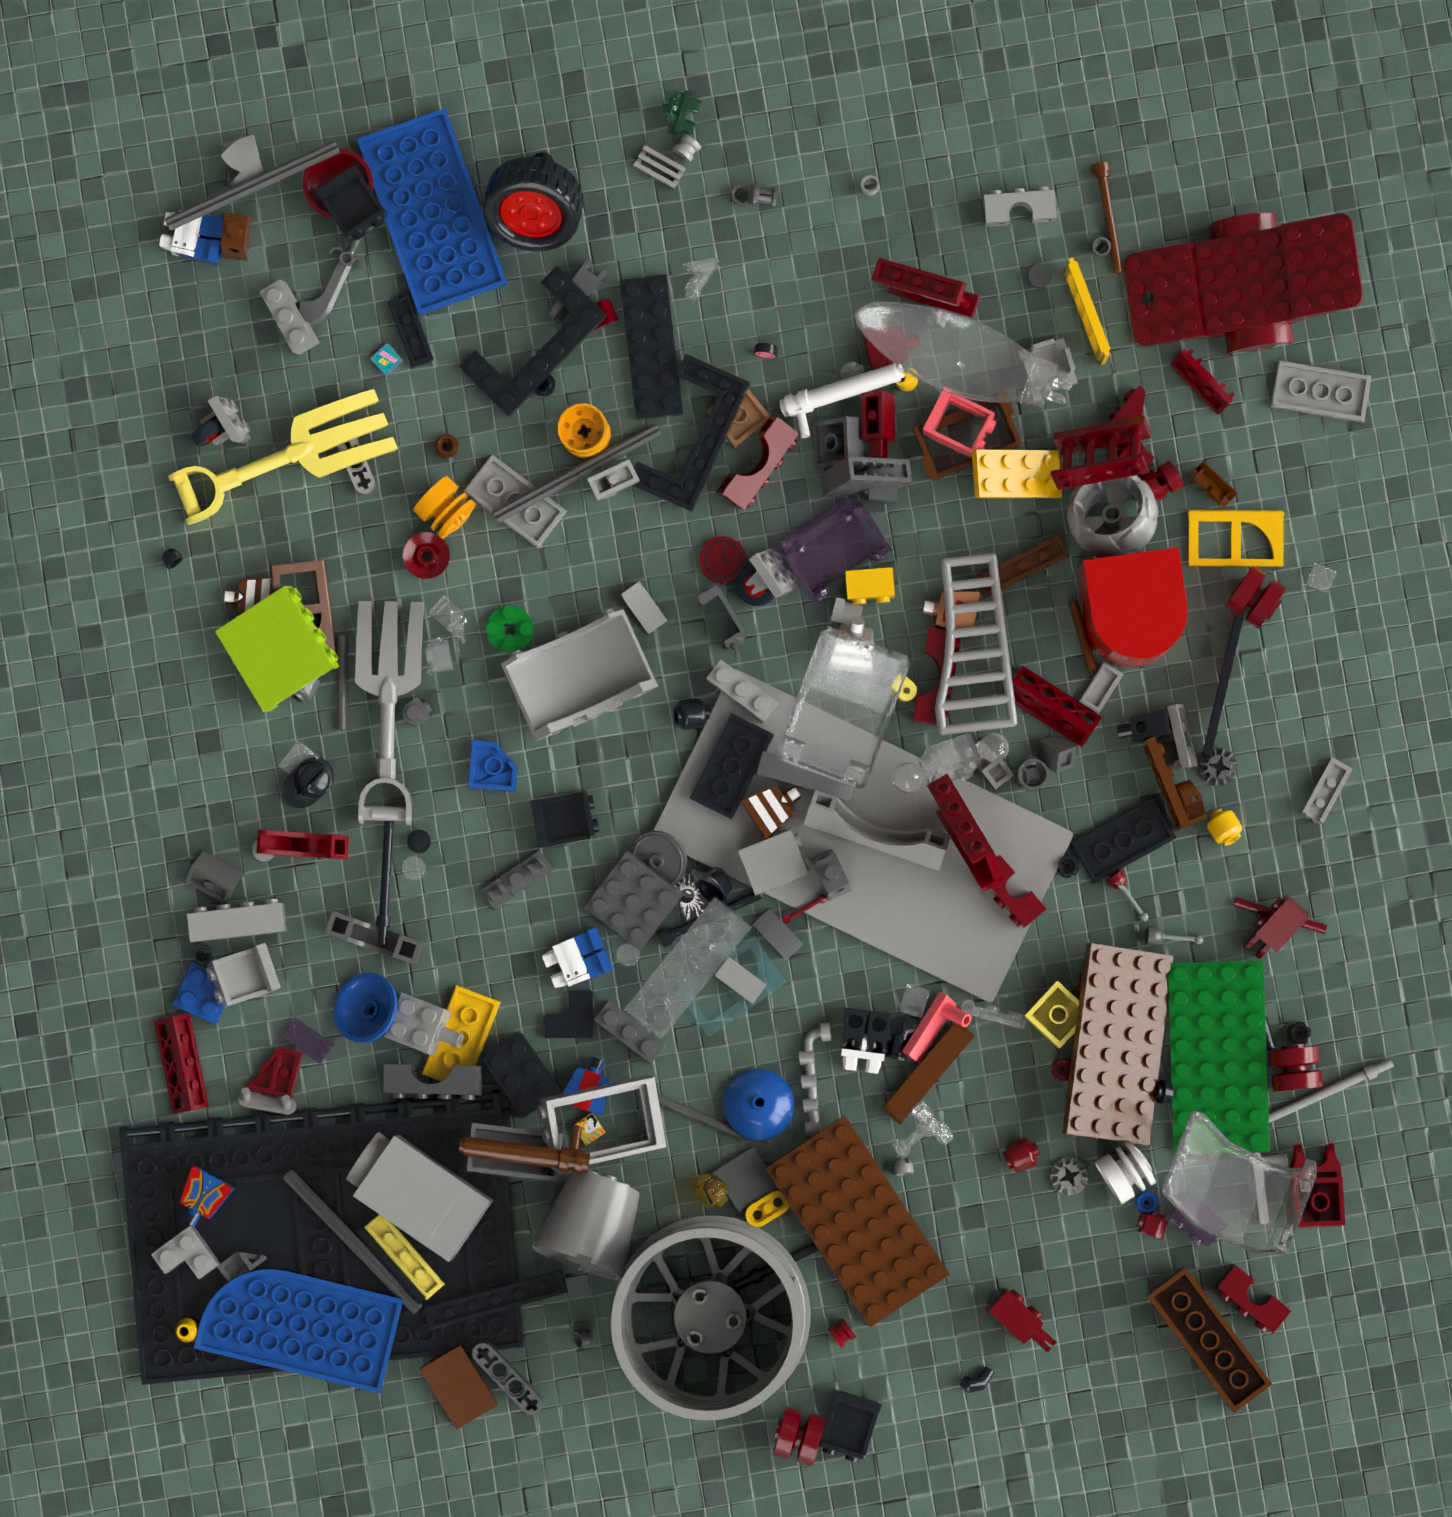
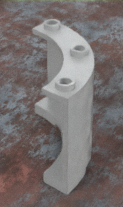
(579, 675)

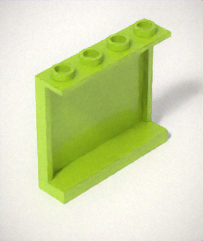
(277, 647)

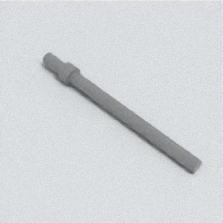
(1369, 1072)

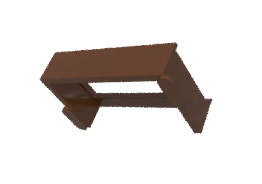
(1005, 410)

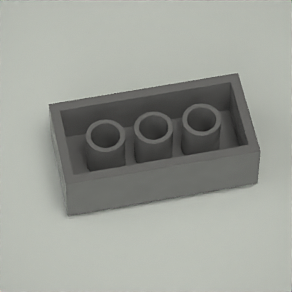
(505, 1168)

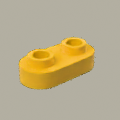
(767, 1208)

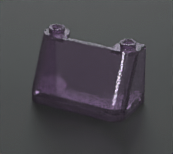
(832, 545)

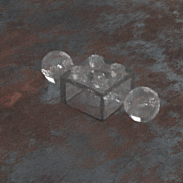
(952, 757)

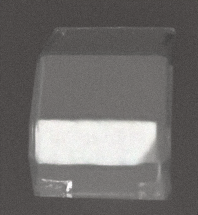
(843, 708)
(1236, 1191)

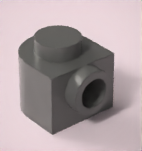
(416, 712)

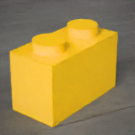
(869, 585)

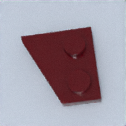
(279, 1073)

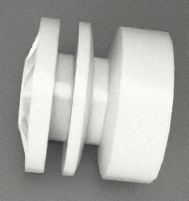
(1125, 1172)

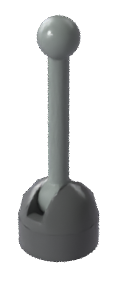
(1155, 936)

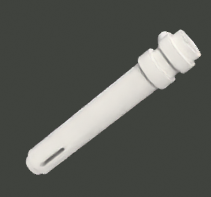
(806, 400)

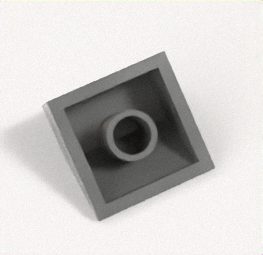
(836, 440)

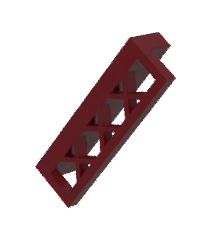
(1050, 709)
(184, 1063)

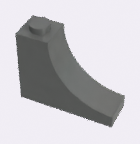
(864, 473)

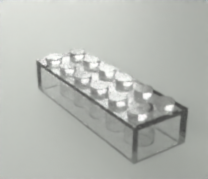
(688, 967)

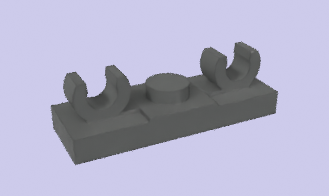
(517, 880)

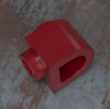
(1153, 1225)

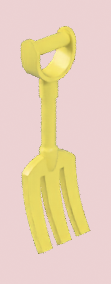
(303, 449)

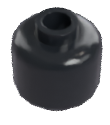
(691, 714)

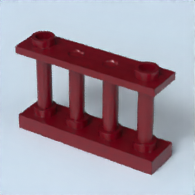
(925, 287)
(1101, 436)

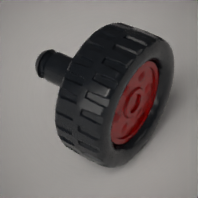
(533, 203)

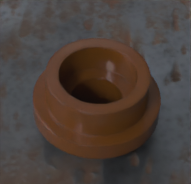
(443, 439)

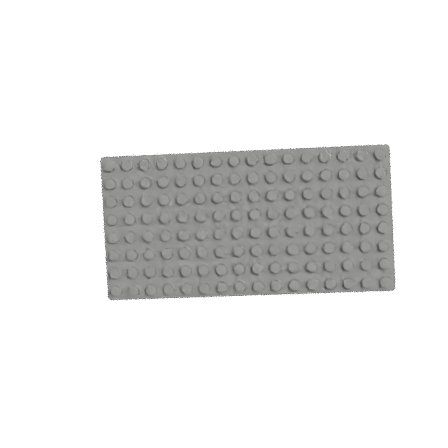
(896, 905)

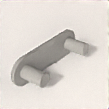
(266, 1102)

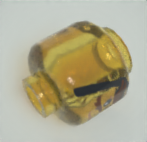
(711, 1191)

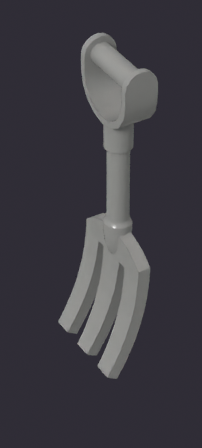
(387, 687)

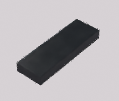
(410, 331)

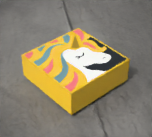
(590, 1129)

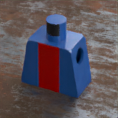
(589, 1078)

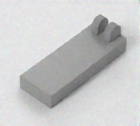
(1182, 737)
(1326, 791)

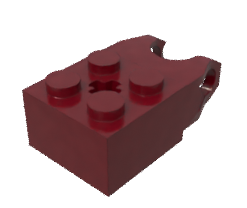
(1327, 1189)

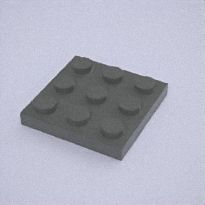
(634, 900)

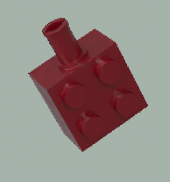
(1020, 1320)

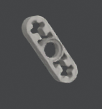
(367, 475)

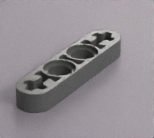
(509, 1375)

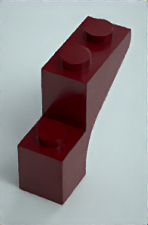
(1131, 409)
(302, 844)

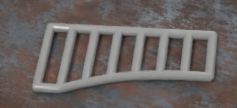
(950, 657)

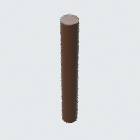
(1082, 635)

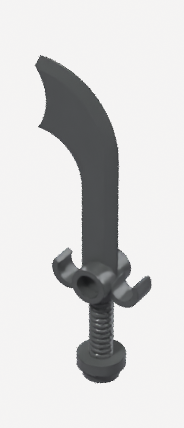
(318, 309)

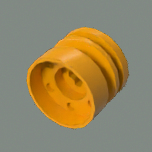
(572, 424)
(442, 505)

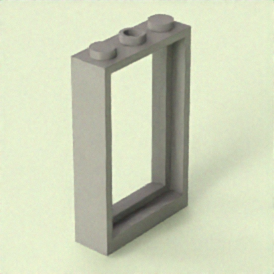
(650, 1110)

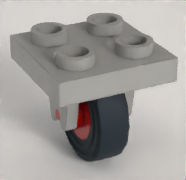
(221, 424)
(764, 579)

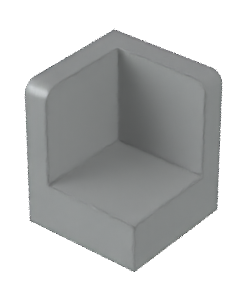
(844, 612)

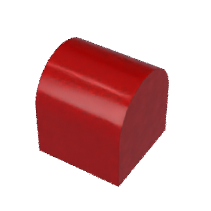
(1133, 605)

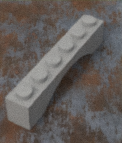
(919, 846)

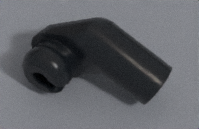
(979, 1383)

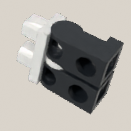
(865, 1046)

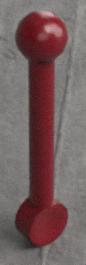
(820, 899)

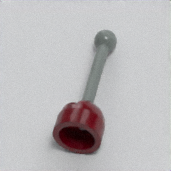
(1118, 881)

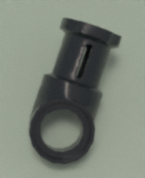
(899, 1041)

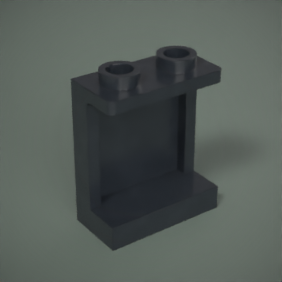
(352, 204)
(564, 819)
(849, 1425)

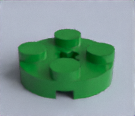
(509, 615)

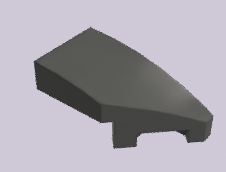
(240, 1264)

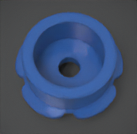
(1152, 1199)

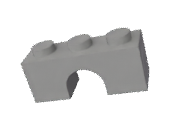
(1039, 203)
(284, 311)
(742, 691)

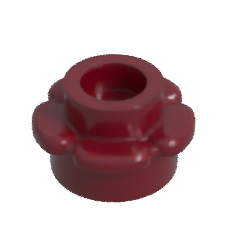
(1056, 1071)

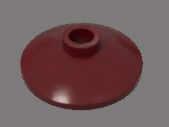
(423, 543)

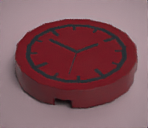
(722, 559)

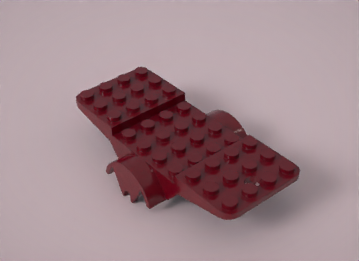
(1245, 281)

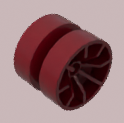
(1261, 600)
(1295, 1064)
(790, 1435)

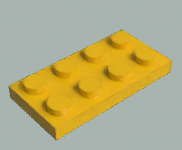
(1015, 473)

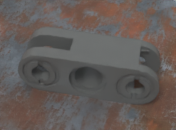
(587, 282)

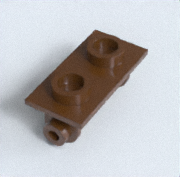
(1213, 484)

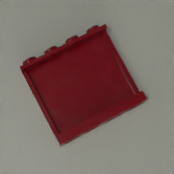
(965, 833)

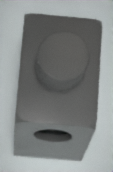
(831, 874)

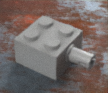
(422, 1025)

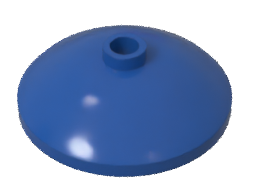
(356, 1004)
(755, 1121)

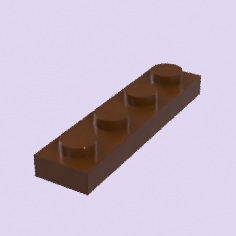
(1027, 564)

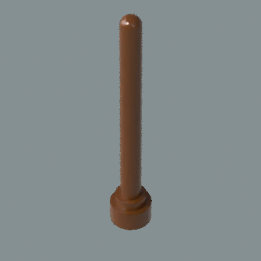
(1101, 172)

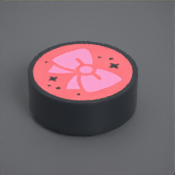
(766, 350)

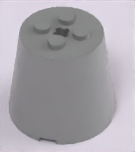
(590, 1224)

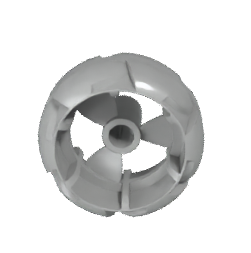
(1125, 531)

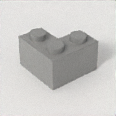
(187, 1247)

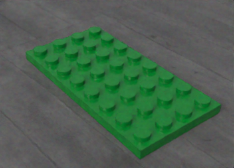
(1220, 1049)

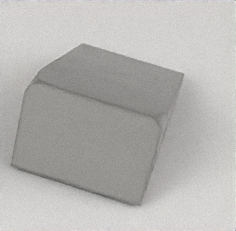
(643, 607)

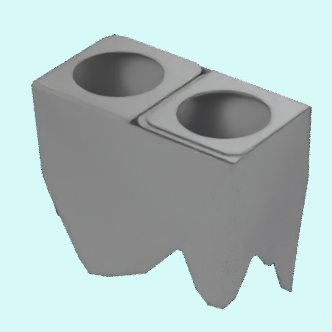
(243, 157)

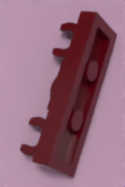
(1202, 381)

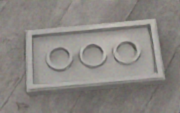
(1320, 391)
(499, 484)

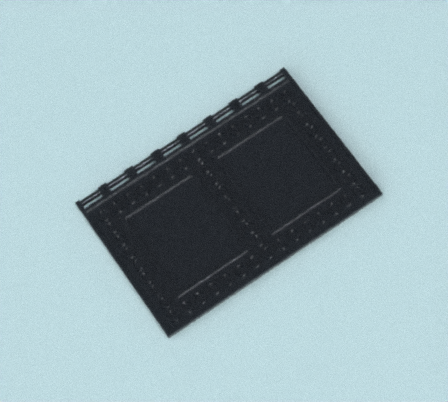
(275, 1222)

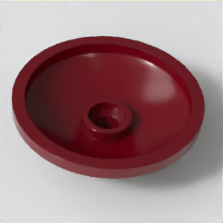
(327, 170)

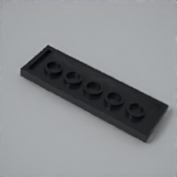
(651, 347)

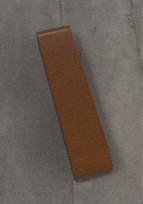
(928, 1072)

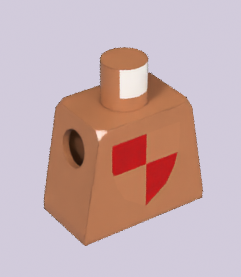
(961, 620)

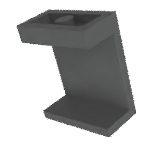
(713, 595)

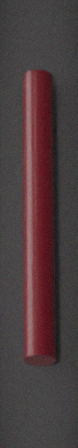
(1260, 909)

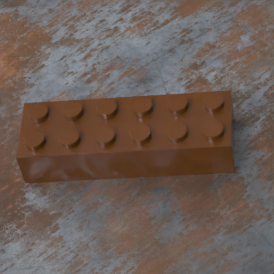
(1208, 1339)

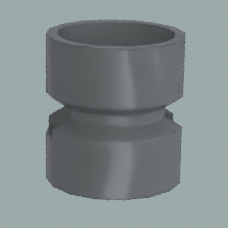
(1032, 775)

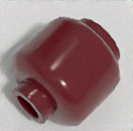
(1021, 1154)

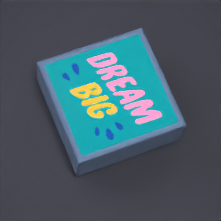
(386, 359)

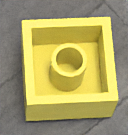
(1055, 1014)

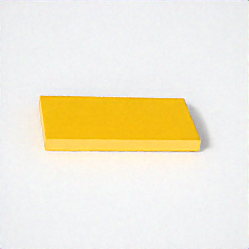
(473, 1017)

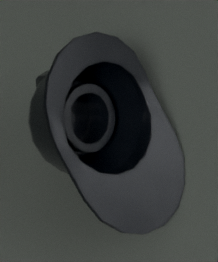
(308, 782)
(712, 883)

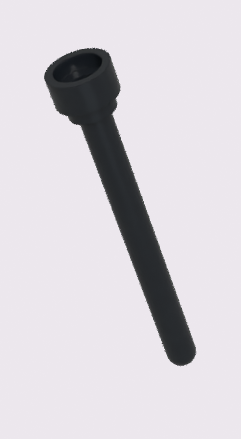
(668, 935)

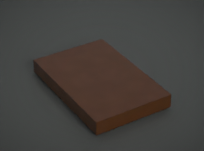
(458, 1386)

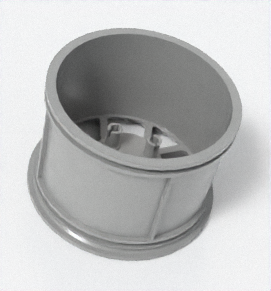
(710, 1318)

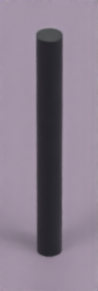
(390, 1265)

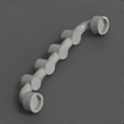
(809, 1079)

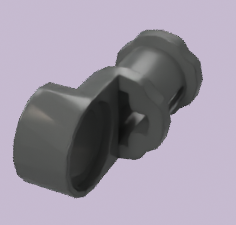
(756, 195)

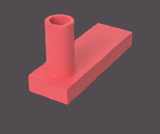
(932, 1023)

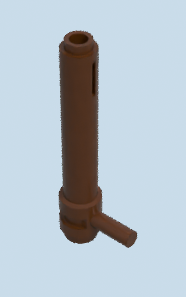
(563, 1158)

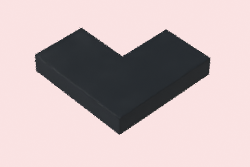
(576, 1023)

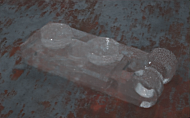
(991, 1014)

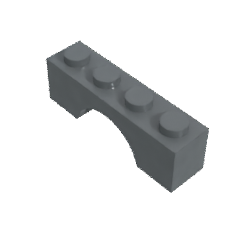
(367, 936)
(461, 1081)

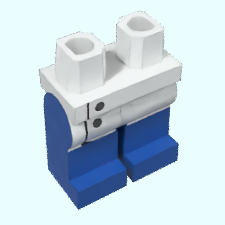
(190, 241)
(571, 961)

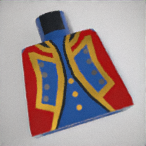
(203, 1195)

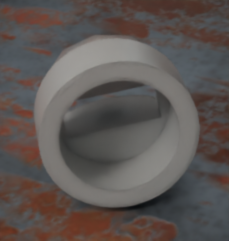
(869, 182)
(903, 1167)

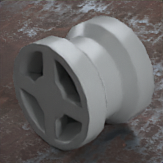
(686, 147)

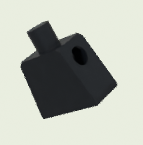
(1157, 725)

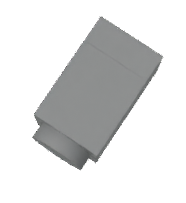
(418, 1194)

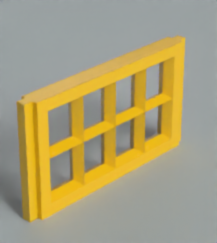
(1087, 311)

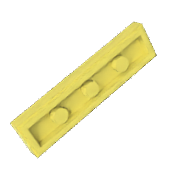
(404, 1255)

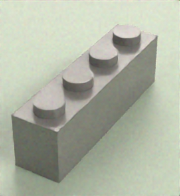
(236, 922)

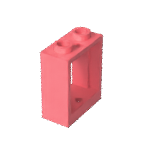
(937, 413)

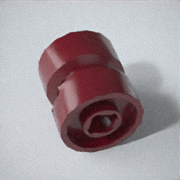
(1169, 477)

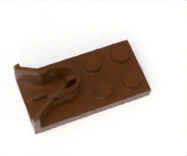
(1177, 796)

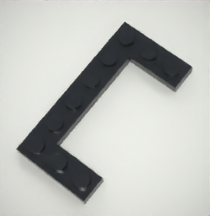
(585, 319)
(731, 394)

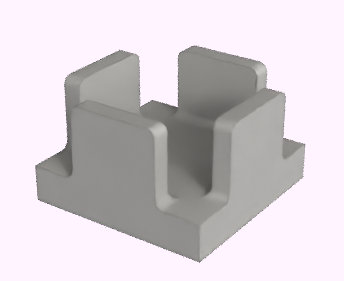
(1059, 354)

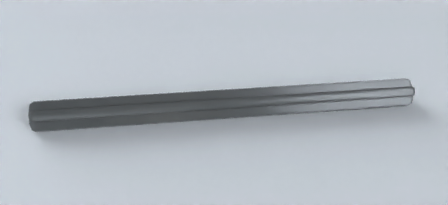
(252, 185)
(576, 473)
(350, 1239)

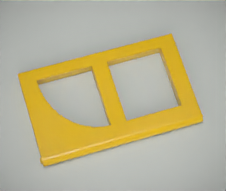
(1267, 521)

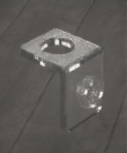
(296, 756)

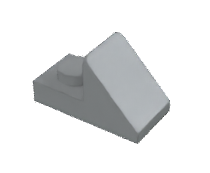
(613, 480)

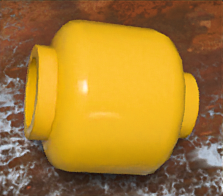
(1224, 827)

